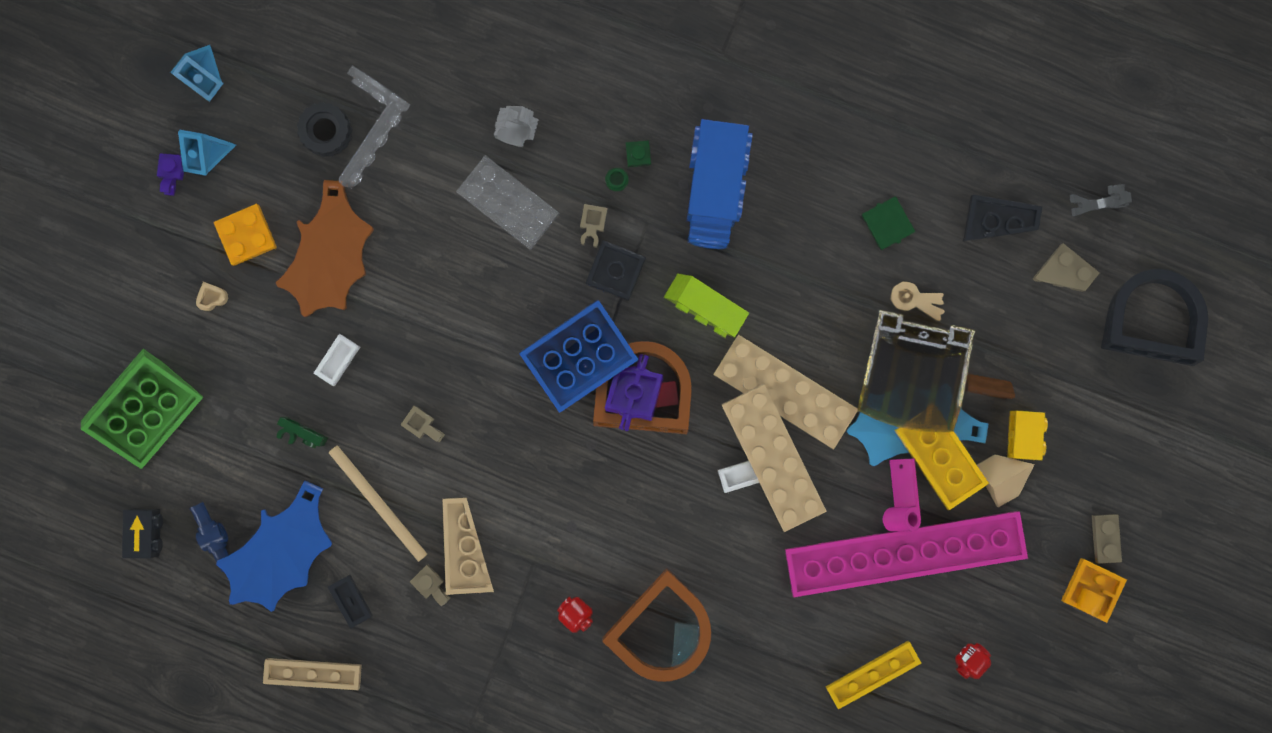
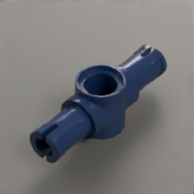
(210, 535)

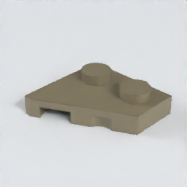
(1067, 270)

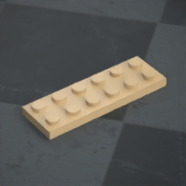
(793, 394)
(774, 457)

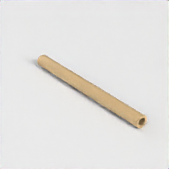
(377, 503)

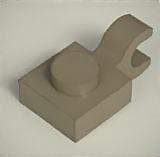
(420, 423)
(429, 583)

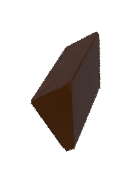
(989, 387)

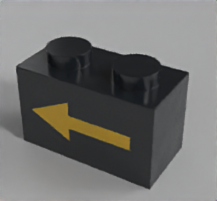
(141, 533)

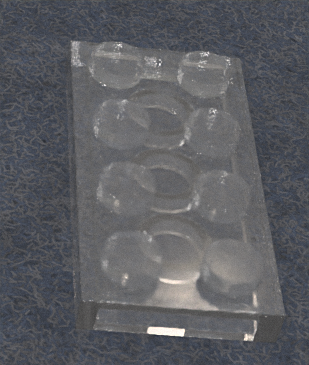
(507, 202)

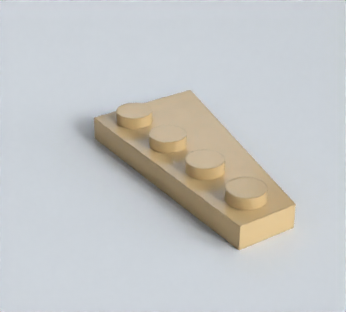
(462, 551)

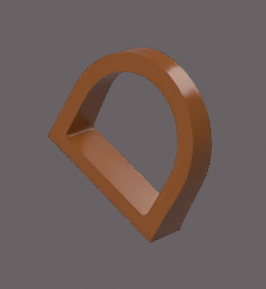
(665, 425)
(648, 671)

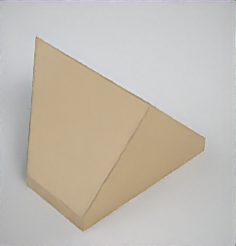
(1005, 477)

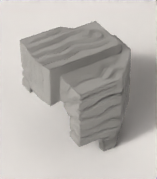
(515, 125)

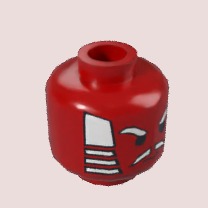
(973, 661)

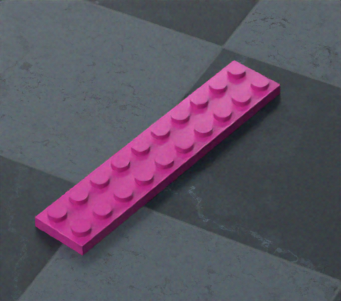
(906, 554)

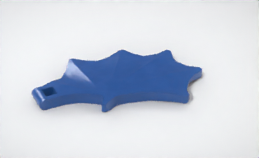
(278, 553)

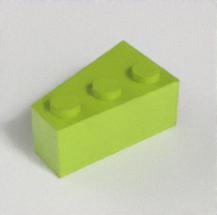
(706, 305)

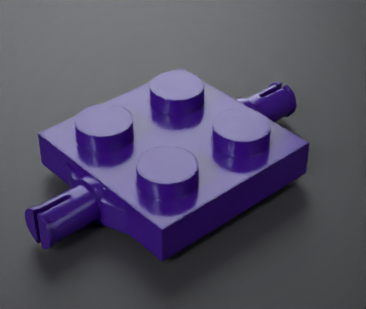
(634, 393)

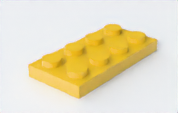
(944, 464)

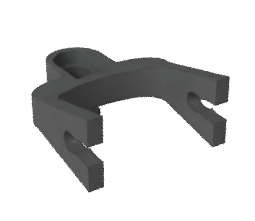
(1117, 199)

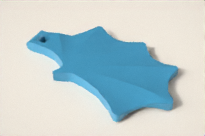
(883, 442)

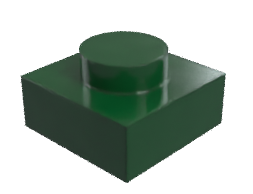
(638, 153)

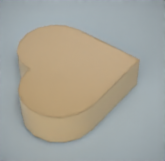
(210, 296)

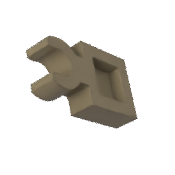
(593, 220)

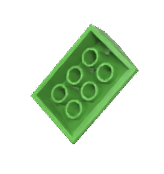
(141, 409)

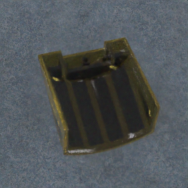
(916, 374)

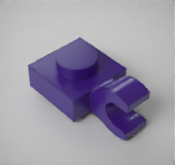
(170, 170)

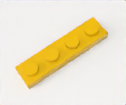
(873, 674)

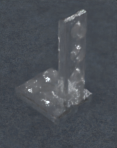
(378, 134)

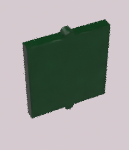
(888, 223)

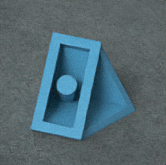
(199, 72)
(201, 152)

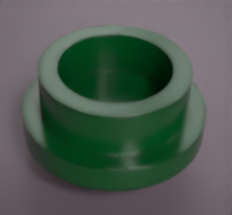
(616, 179)

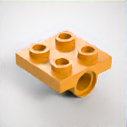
(1094, 590)

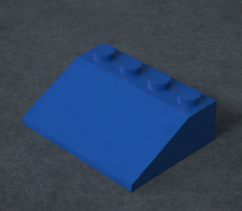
(578, 356)

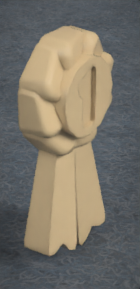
(907, 296)

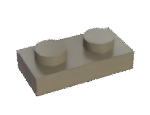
(1106, 538)

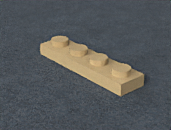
(312, 674)

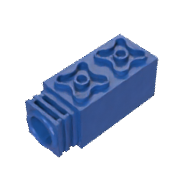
(717, 187)

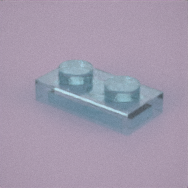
(684, 642)

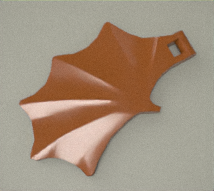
(327, 254)

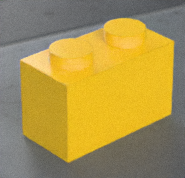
(1027, 435)

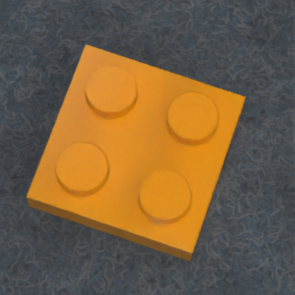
(245, 234)

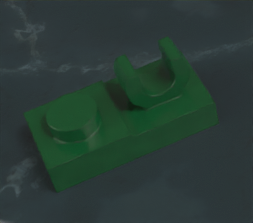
(310, 437)

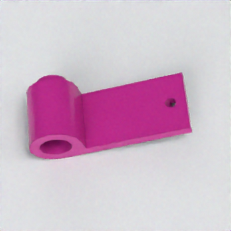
(906, 509)

